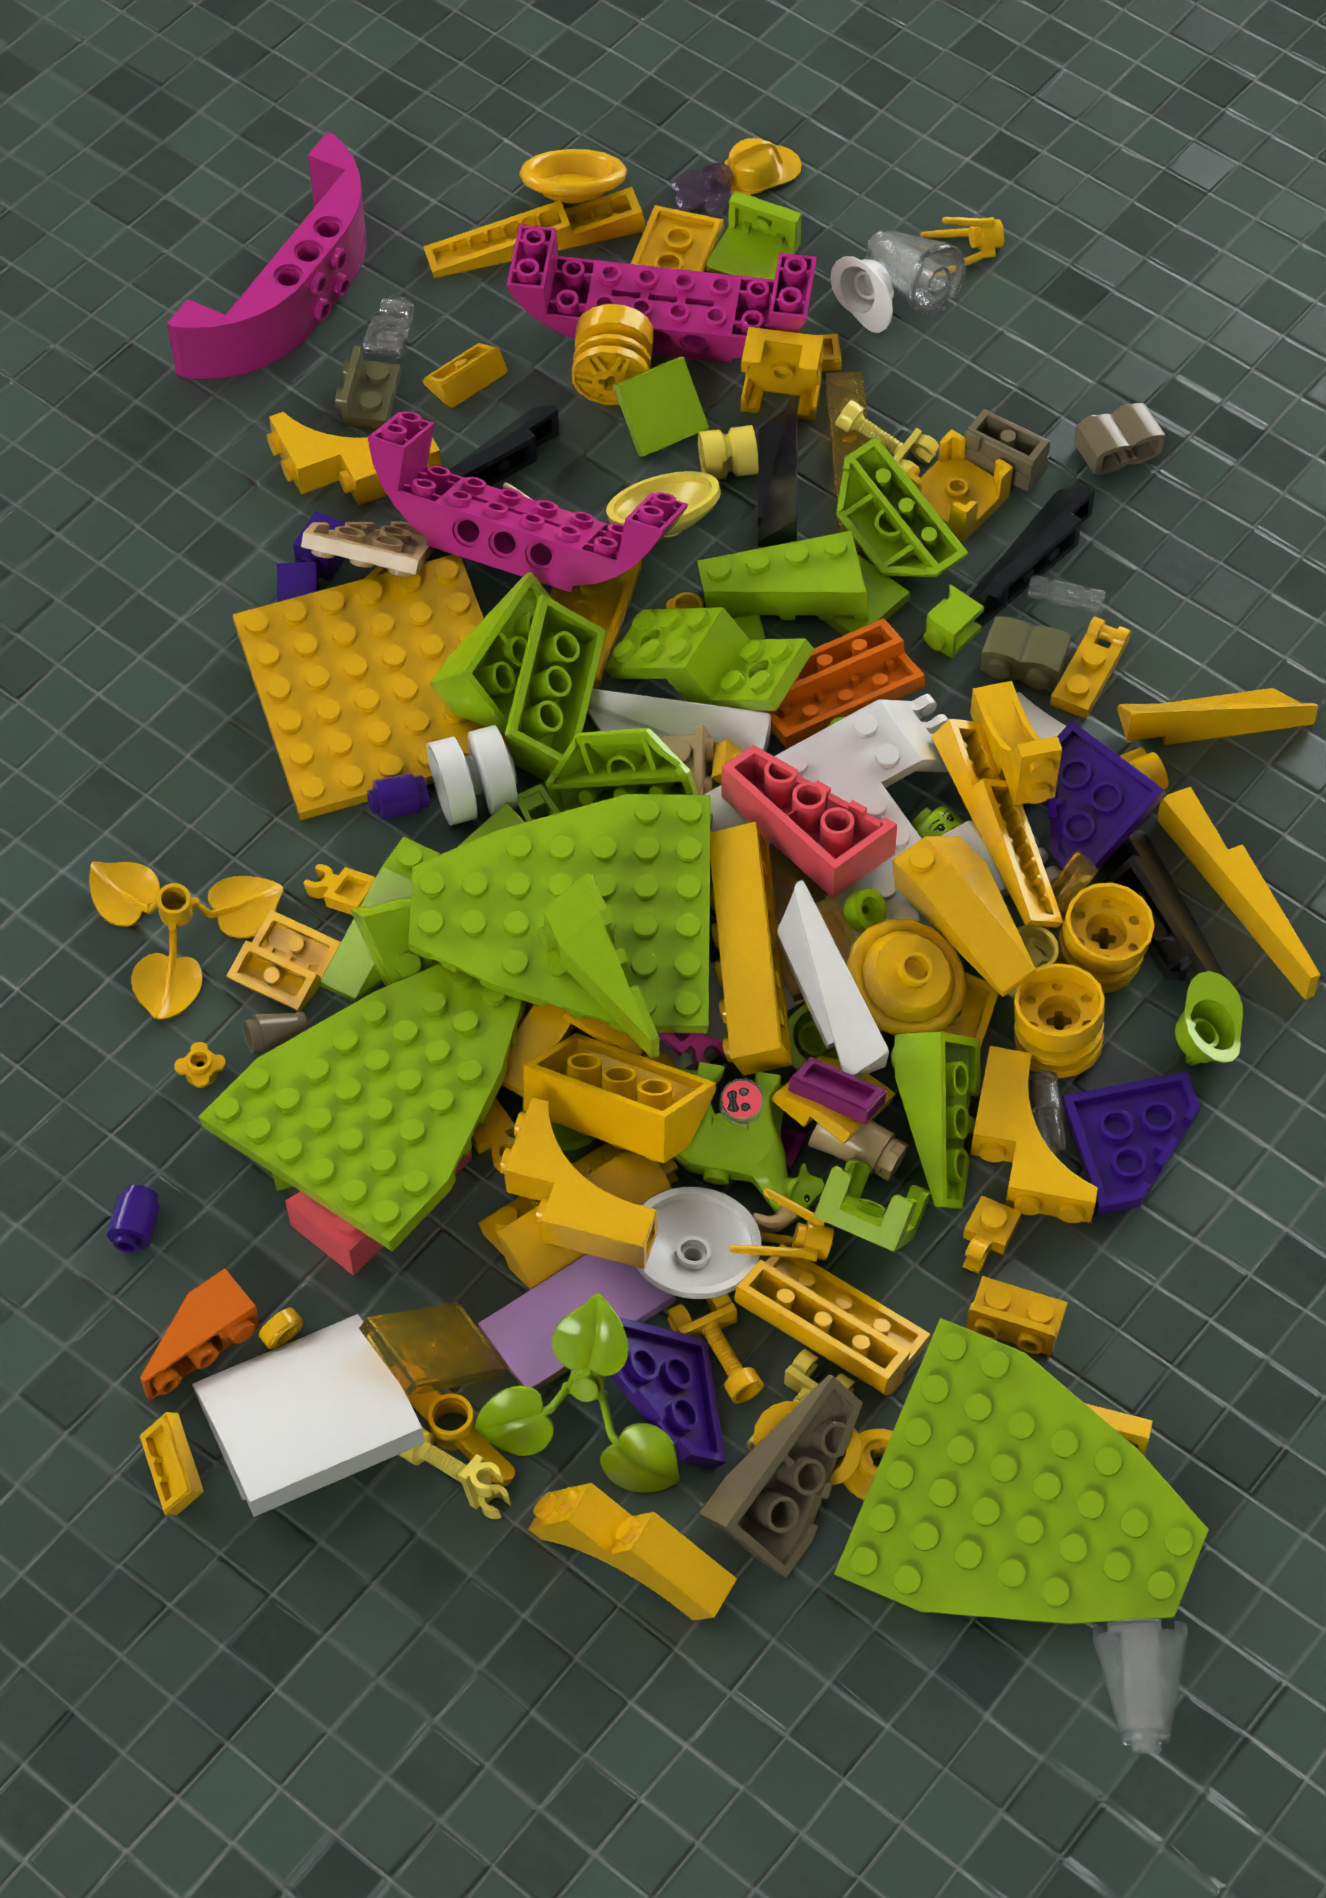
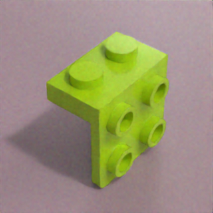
(755, 238)

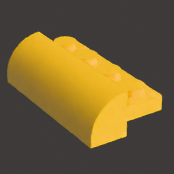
(519, 1237)
(833, 1319)

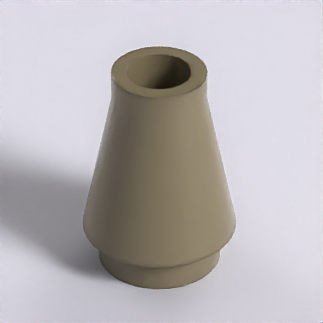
(271, 1030)

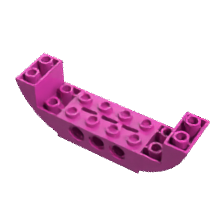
(690, 310)
(504, 526)

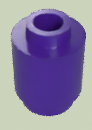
(398, 796)
(133, 1219)

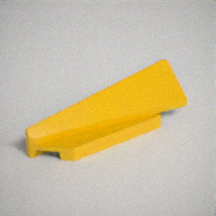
(1215, 716)

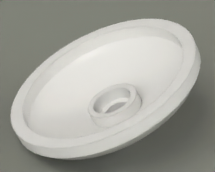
(700, 1227)

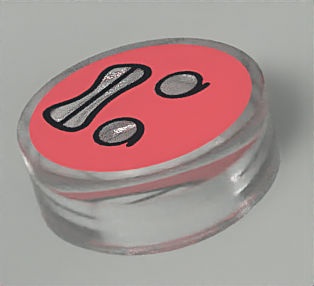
(741, 1101)

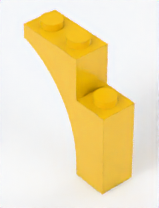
(320, 459)
(1020, 755)
(1009, 1134)
(571, 1207)
(636, 1545)

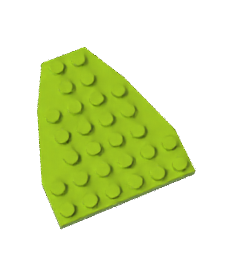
(651, 862)
(376, 1099)
(1016, 1500)

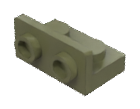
(367, 391)

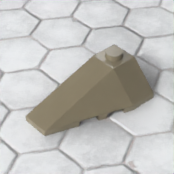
(777, 1489)

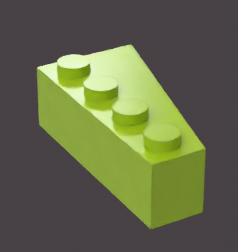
(788, 580)
(387, 939)

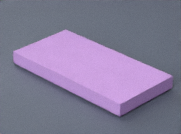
(525, 1326)

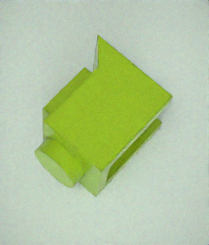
(952, 623)

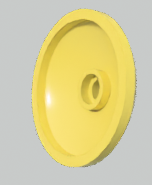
(690, 487)

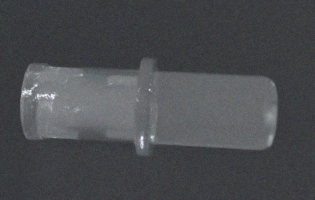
(1048, 1109)

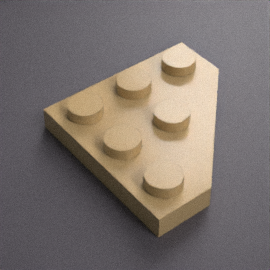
(393, 546)

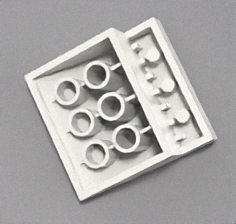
(307, 1415)

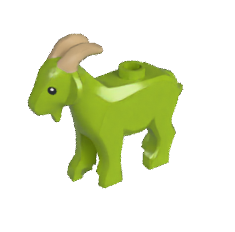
(749, 1153)

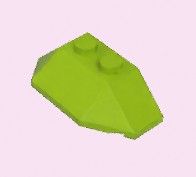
(893, 517)
(616, 764)

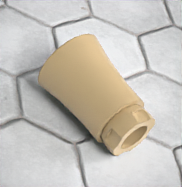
(870, 1145)

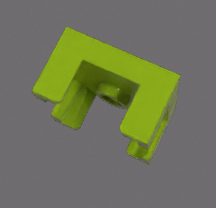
(845, 1209)

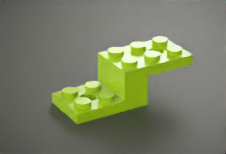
(709, 658)

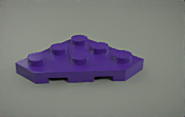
(1096, 799)
(1130, 1135)
(674, 1389)

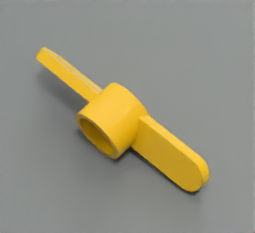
(434, 1405)

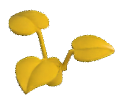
(170, 983)

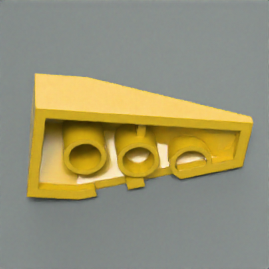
(965, 906)

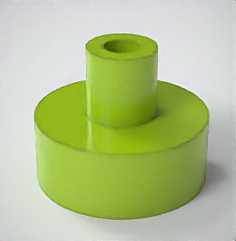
(864, 909)

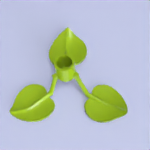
(593, 1347)

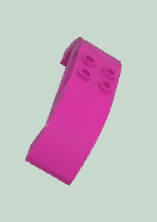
(291, 290)

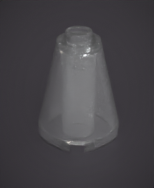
(919, 268)
(1142, 1678)

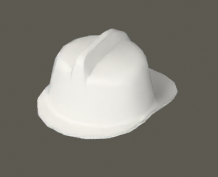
(864, 291)

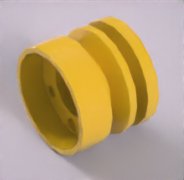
(609, 348)
(1109, 919)
(1060, 1019)

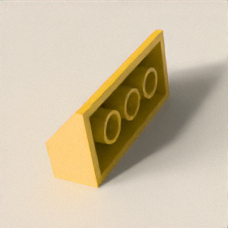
(619, 1096)

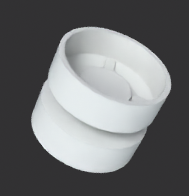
(483, 772)

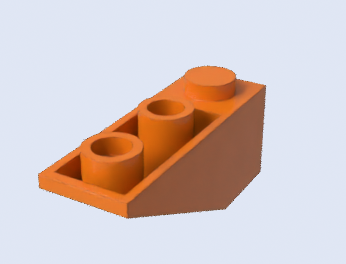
(203, 1327)

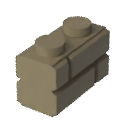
(997, 438)

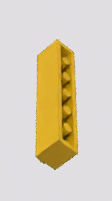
(748, 950)

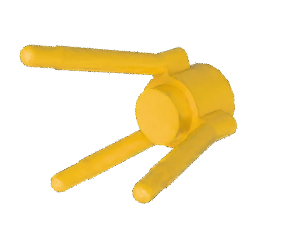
(983, 234)
(809, 1242)

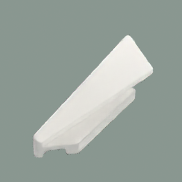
(674, 717)
(829, 987)

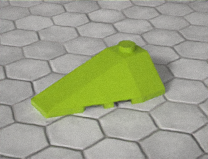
(484, 669)
(583, 941)
(352, 967)

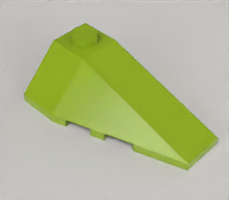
(936, 1083)

